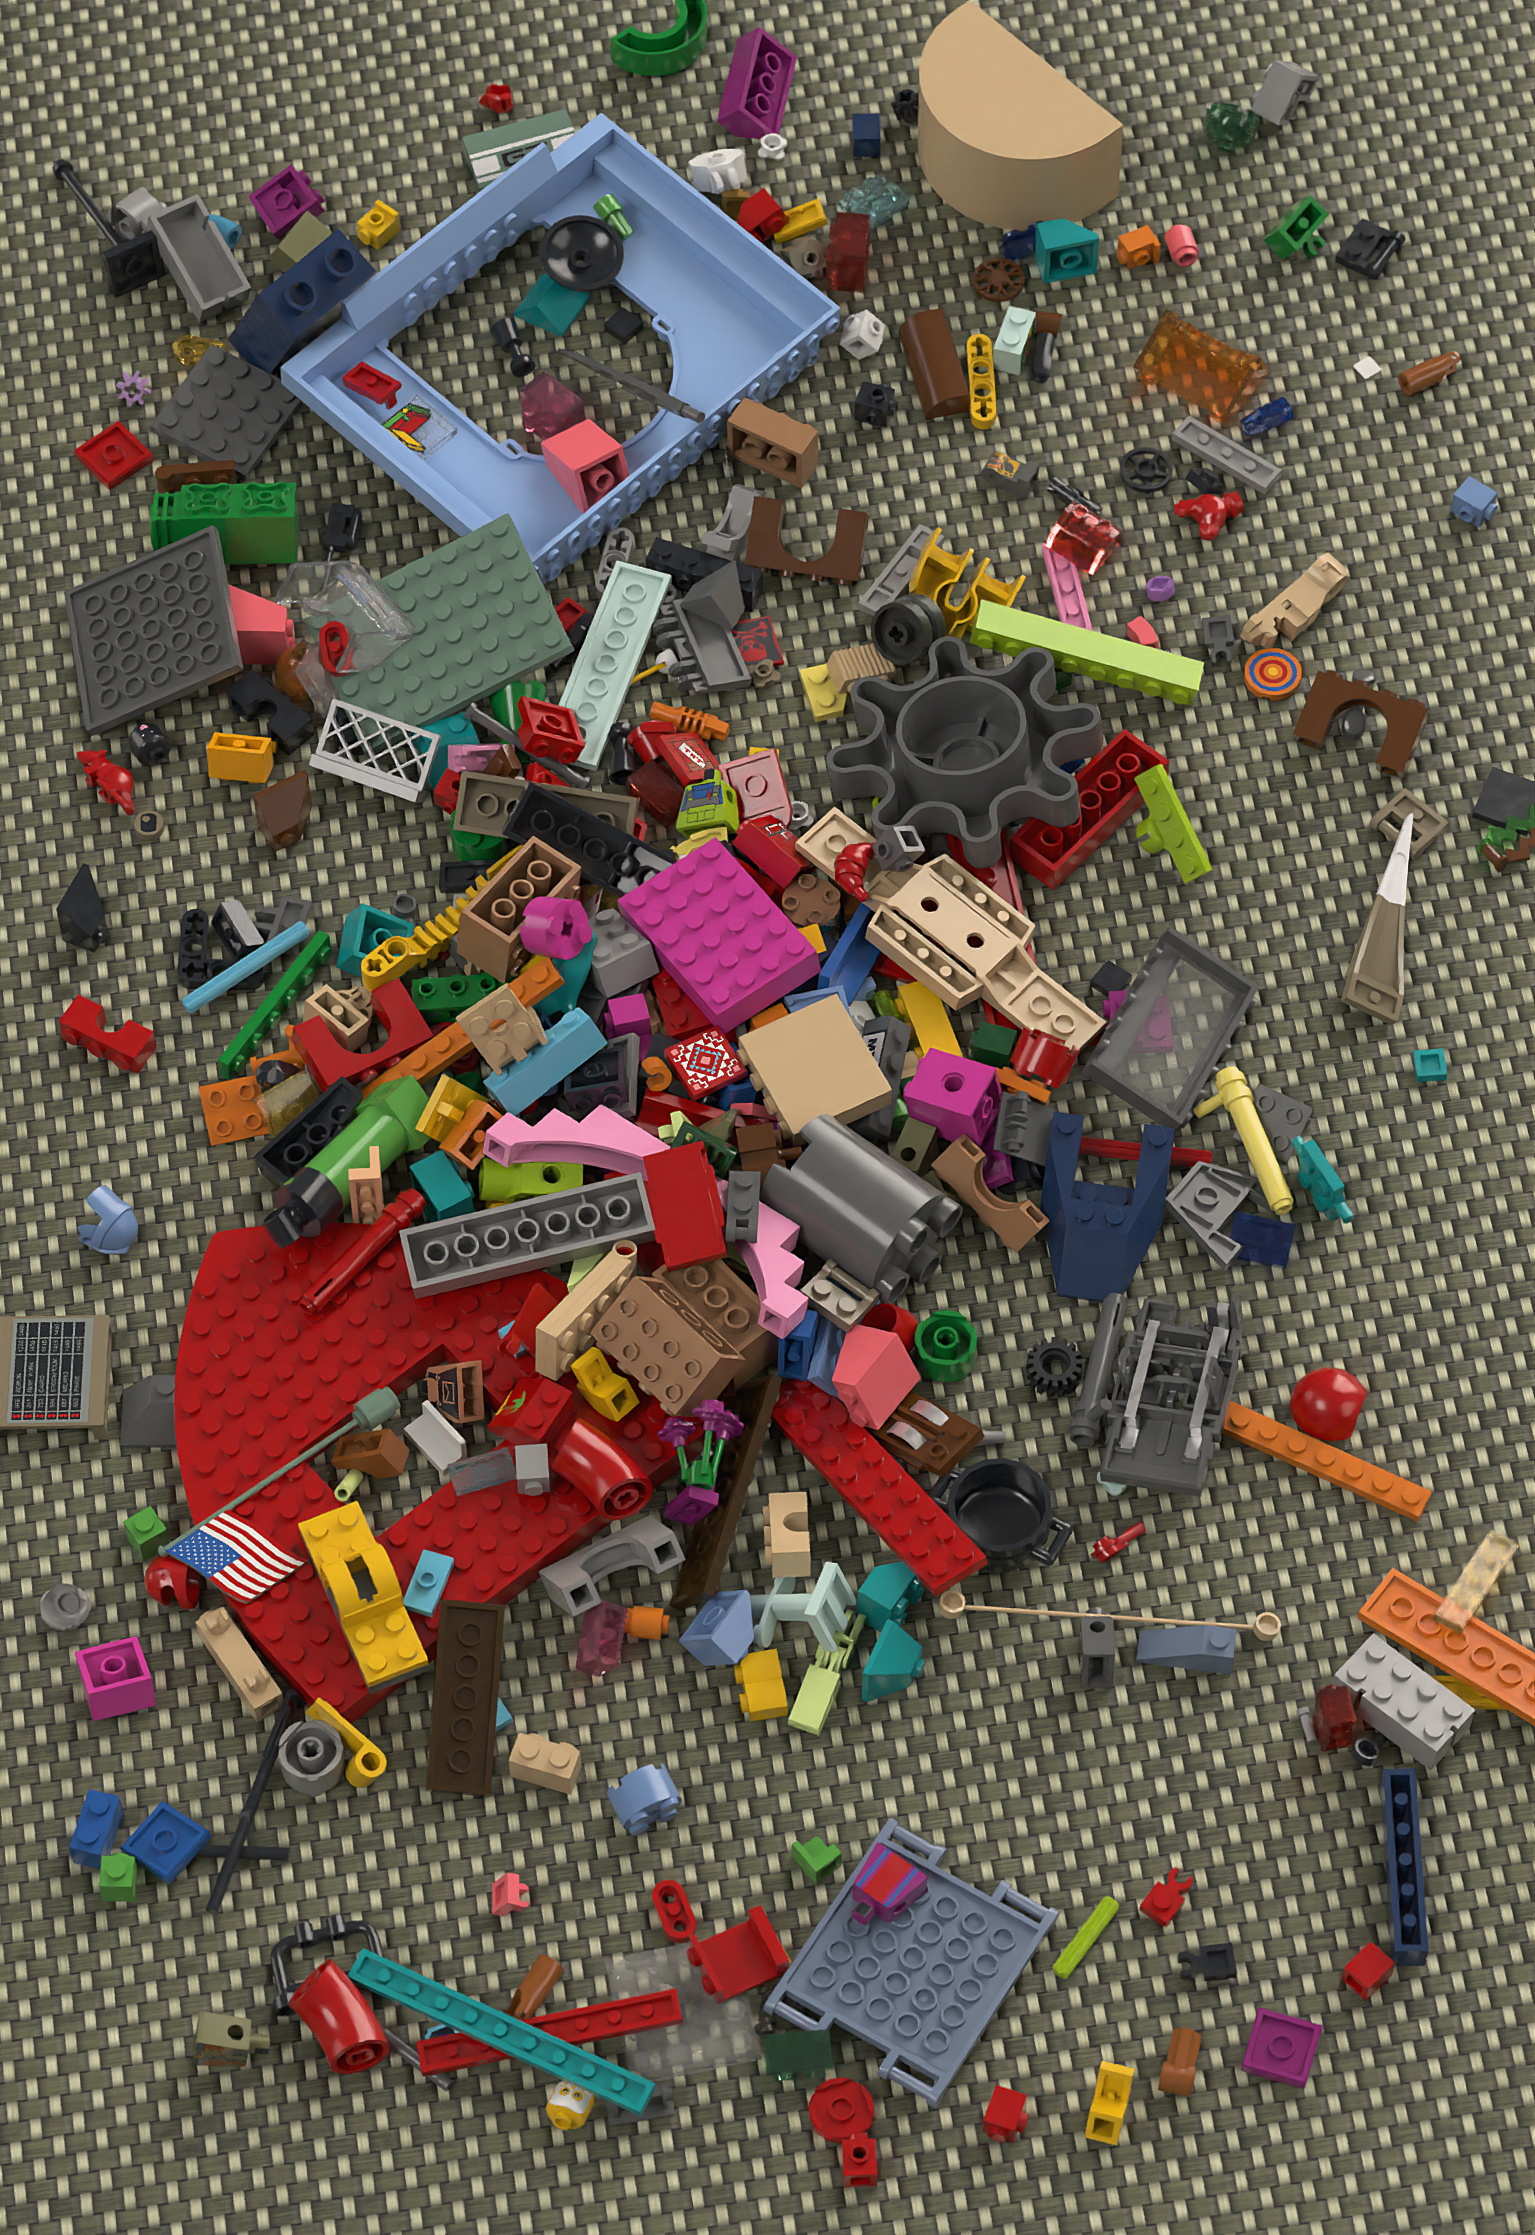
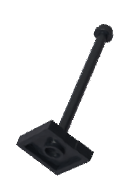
(128, 262)

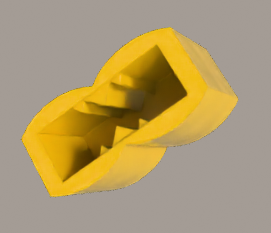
(762, 1685)

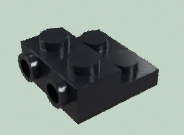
(598, 1081)

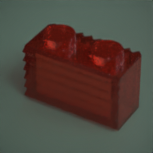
(657, 792)
(1334, 1718)

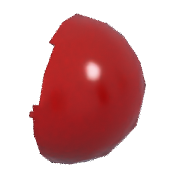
(1327, 1403)

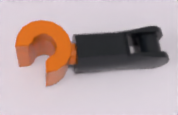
(669, 1081)

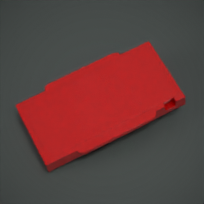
(685, 1206)

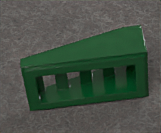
(708, 1139)

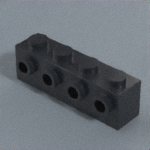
(690, 566)

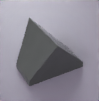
(717, 597)

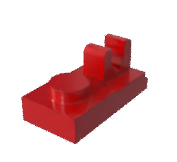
(372, 384)

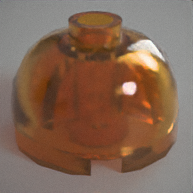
(284, 671)

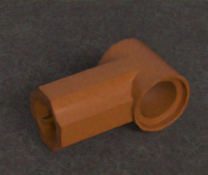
(1179, 2069)

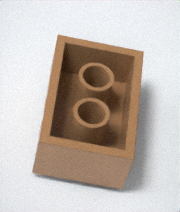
(772, 442)

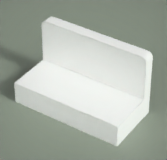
(436, 1438)

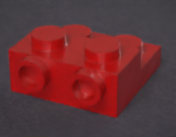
(549, 730)

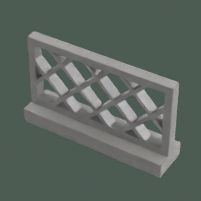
(369, 775)

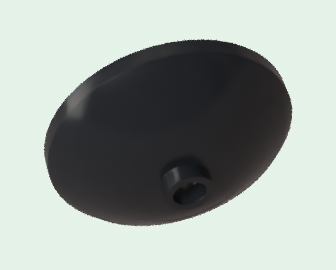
(583, 240)

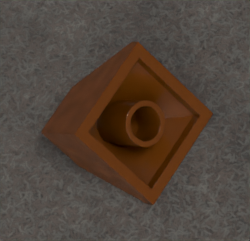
(284, 810)

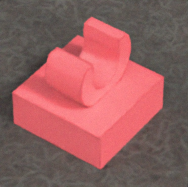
(506, 1895)

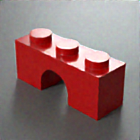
(126, 1048)

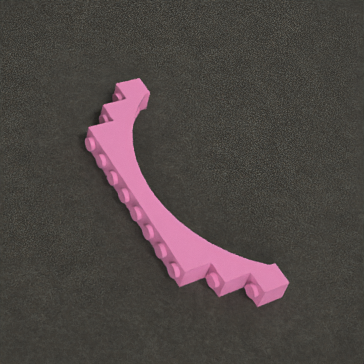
(619, 1145)

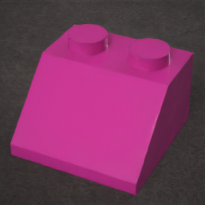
(115, 1678)

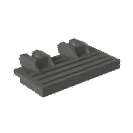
(706, 651)

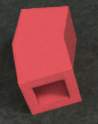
(1142, 633)

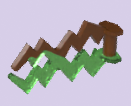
(1495, 835)

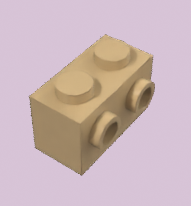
(545, 1762)

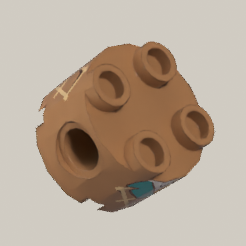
(812, 902)

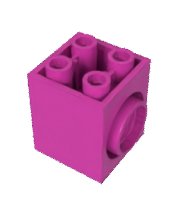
(954, 1095)

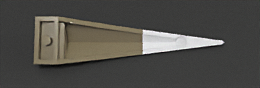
(1377, 966)

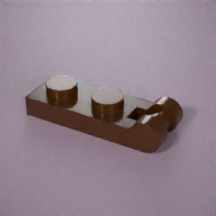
(172, 477)

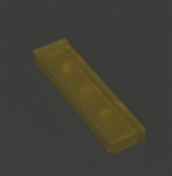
(1476, 1582)

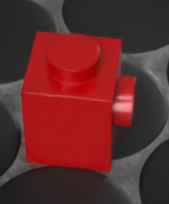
(1005, 2115)

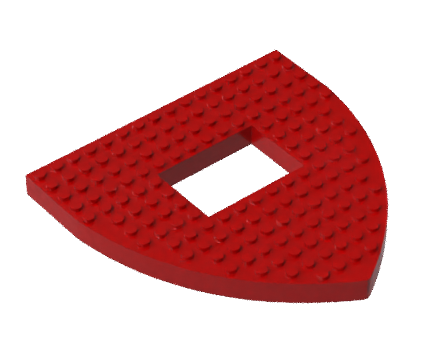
(273, 1382)

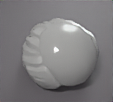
(65, 1607)

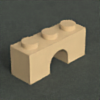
(787, 1534)

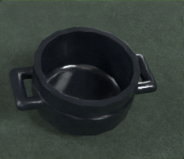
(1003, 1512)

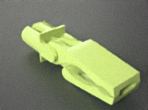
(823, 1680)

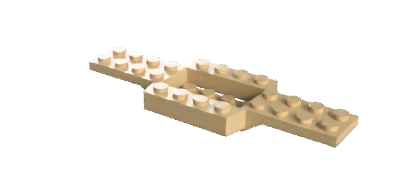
(965, 909)

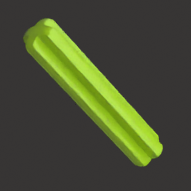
(1085, 1937)

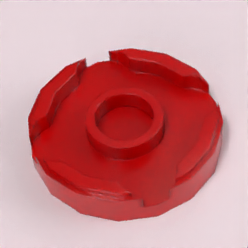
(841, 2109)

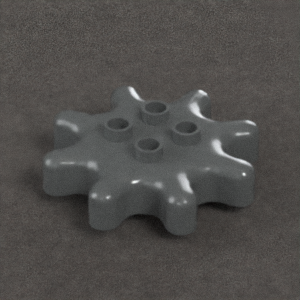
(966, 749)

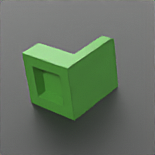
(817, 1858)

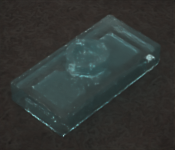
(482, 1471)

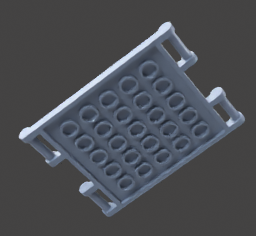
(917, 1982)

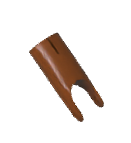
(1427, 373)
(535, 1987)

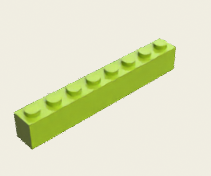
(1088, 652)

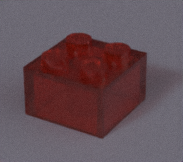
(848, 252)

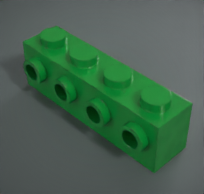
(448, 997)

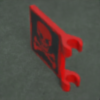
(757, 641)

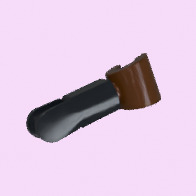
(1046, 332)

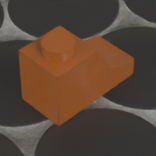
(372, 1452)

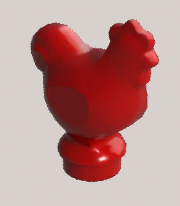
(1210, 512)

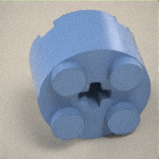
(644, 1798)

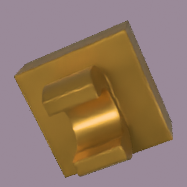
(732, 202)

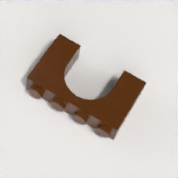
(767, 549)
(1333, 695)

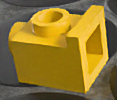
(378, 225)

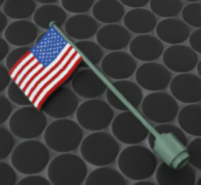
(239, 1553)

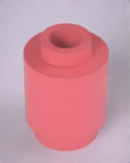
(1181, 245)

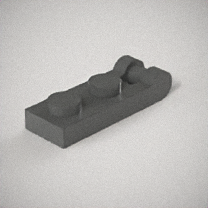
(743, 1206)

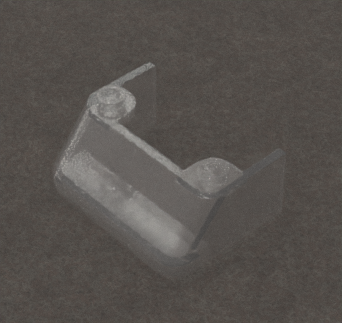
(357, 601)

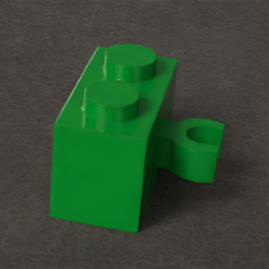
(1297, 229)

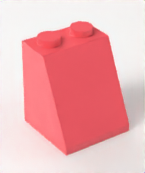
(585, 463)
(260, 627)
(873, 1375)

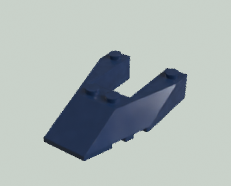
(1100, 1229)

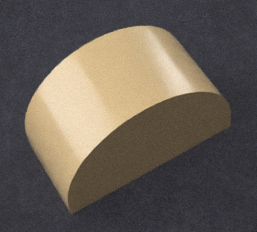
(1009, 131)

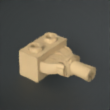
(344, 1013)

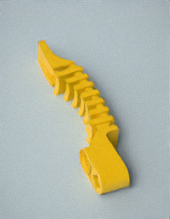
(382, 967)

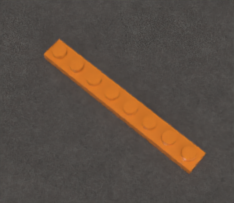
(455, 1043)
(1326, 1462)

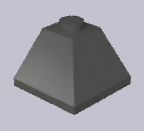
(149, 1413)

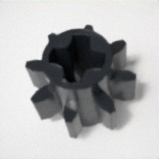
(906, 106)

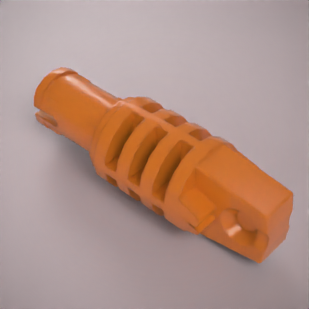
(691, 721)

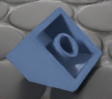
(721, 1629)

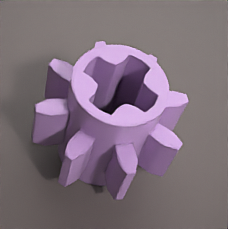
(126, 391)

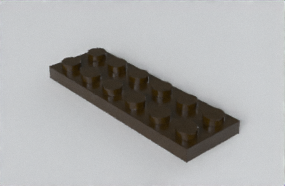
(465, 1698)

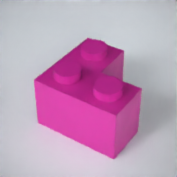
(628, 1016)

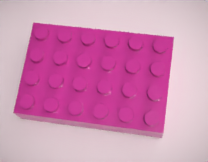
(720, 935)

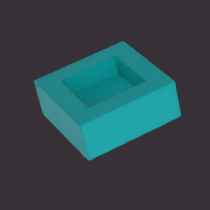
(1430, 1065)

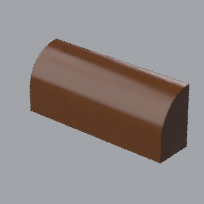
(934, 364)

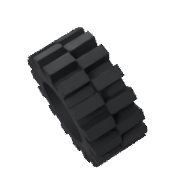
(1056, 1351)

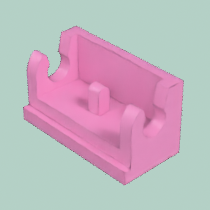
(472, 756)

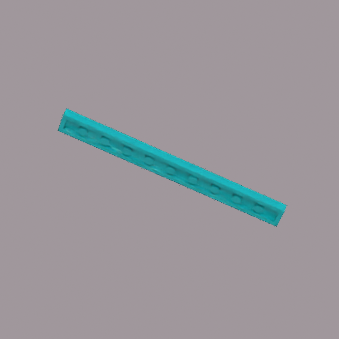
(502, 2032)

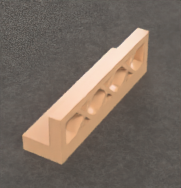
(367, 1190)

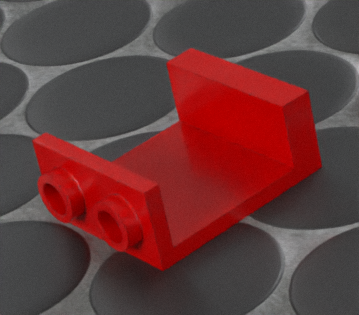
(738, 1957)

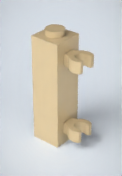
(239, 1663)

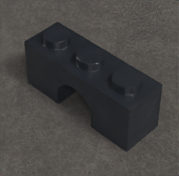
(256, 696)

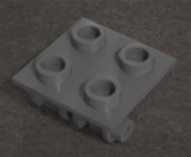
(1280, 1118)
(1023, 1128)

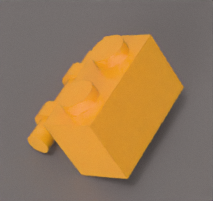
(240, 757)

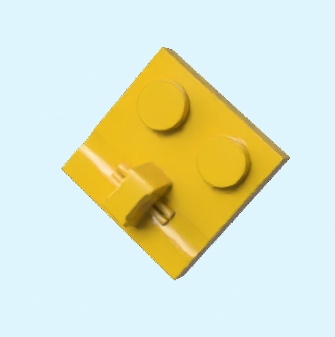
(446, 1108)

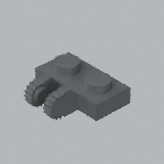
(289, 912)

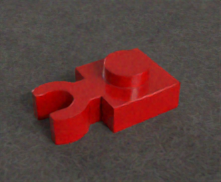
(1165, 1901)

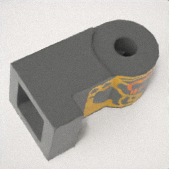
(1011, 474)

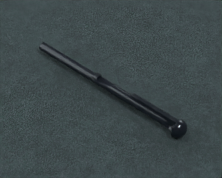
(291, 1698)

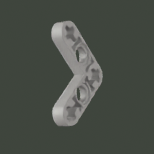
(611, 553)

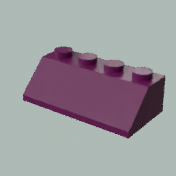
(756, 86)

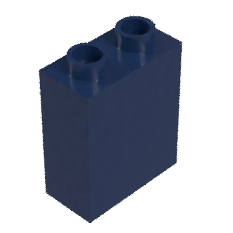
(300, 304)

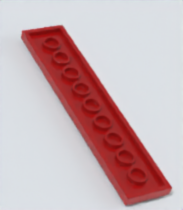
(876, 1486)

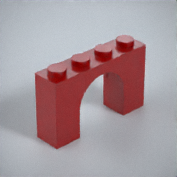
(330, 1061)

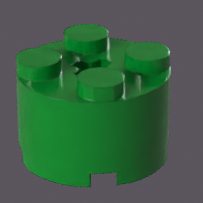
(476, 846)
(945, 1346)

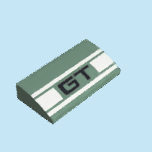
(498, 149)

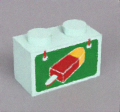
(1014, 340)

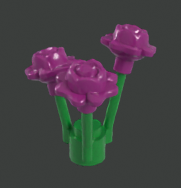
(716, 1420)

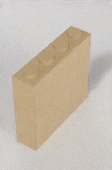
(813, 1067)

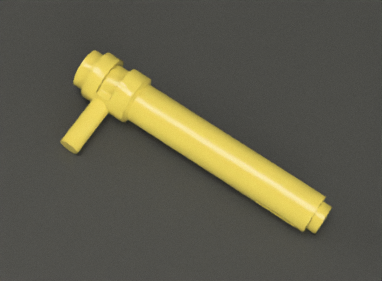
(1238, 1101)

